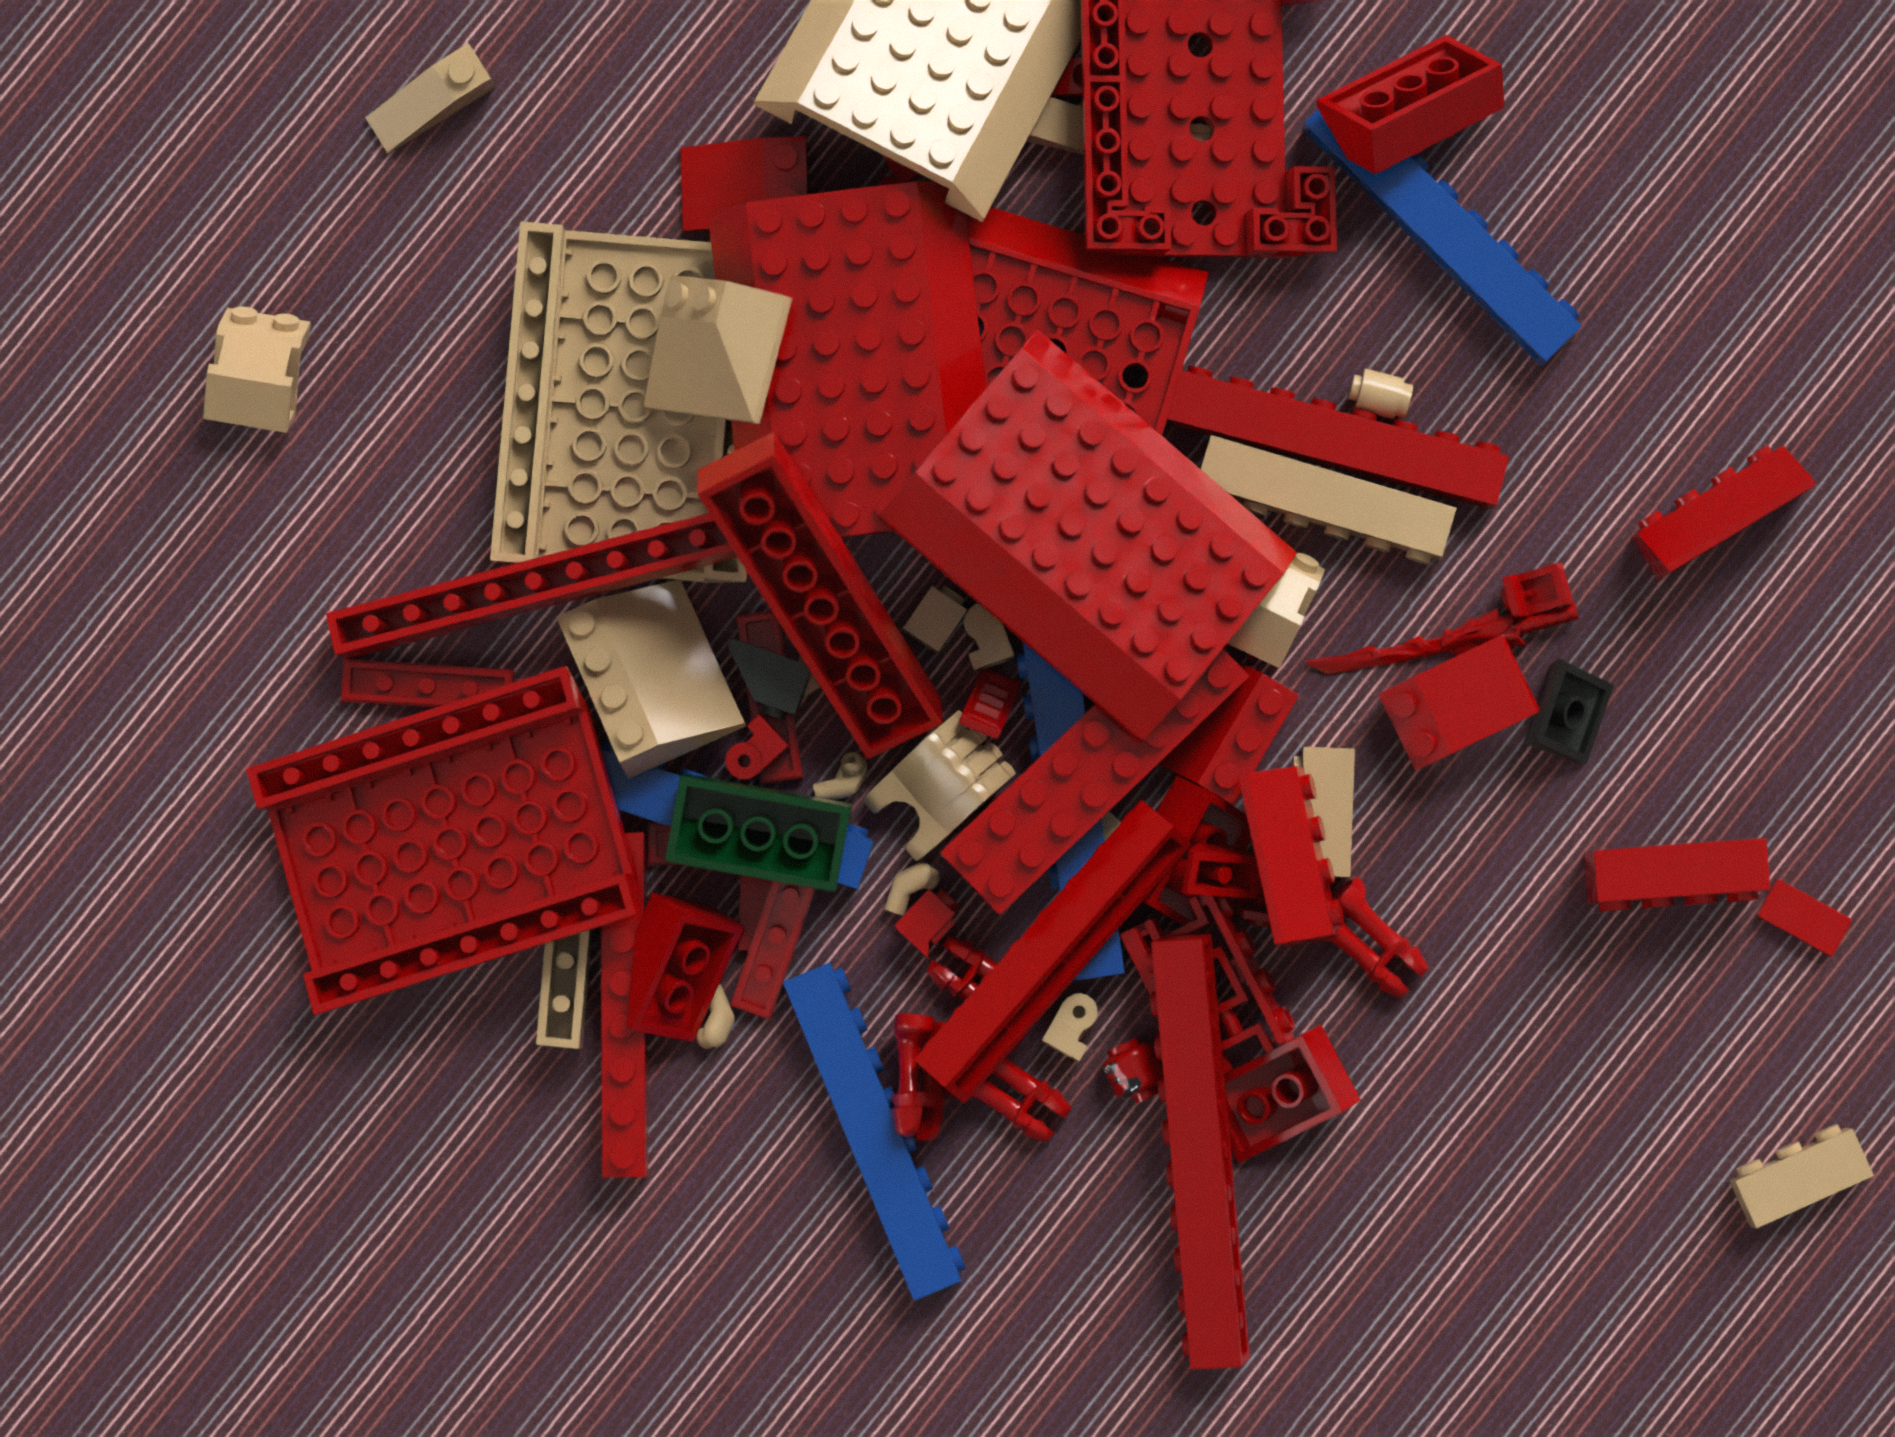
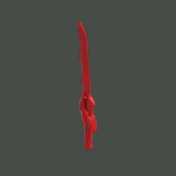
(1466, 637)

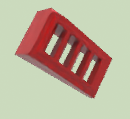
(990, 703)

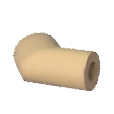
(846, 780)
(908, 882)
(718, 1023)

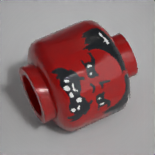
(1133, 1070)

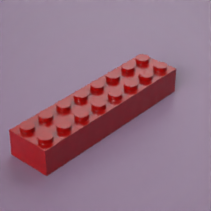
(819, 595)
(1073, 790)

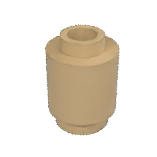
(1381, 394)

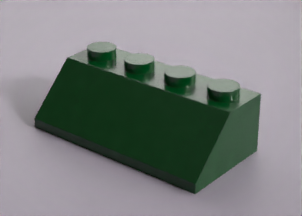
(758, 832)

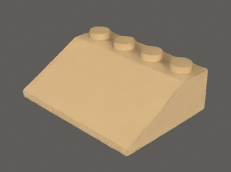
(650, 674)

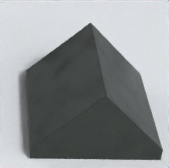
(1569, 713)

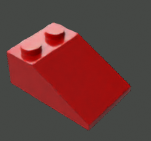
(740, 172)
(1459, 702)
(678, 965)
(1285, 1093)

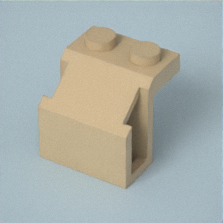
(255, 369)
(1279, 615)

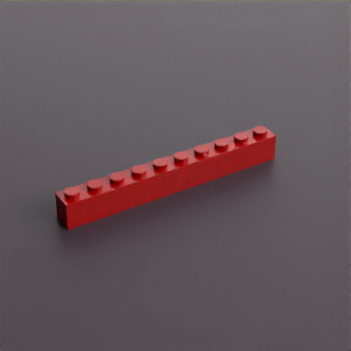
(528, 586)
(1199, 1151)

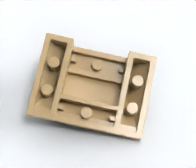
(716, 349)

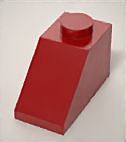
(1221, 871)

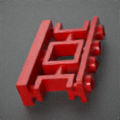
(1239, 970)

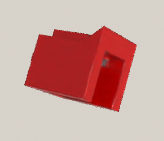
(928, 920)

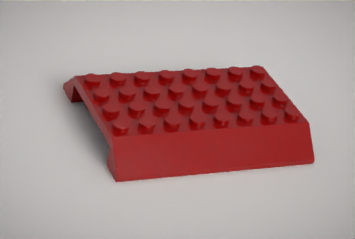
(875, 336)
(1089, 536)
(448, 839)

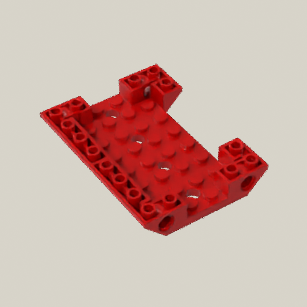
(1148, 167)
(1093, 303)

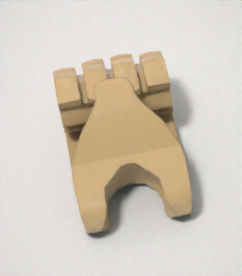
(943, 782)

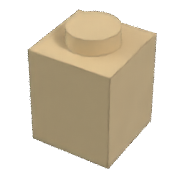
(936, 618)

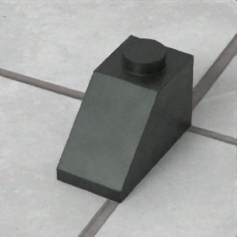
(771, 679)

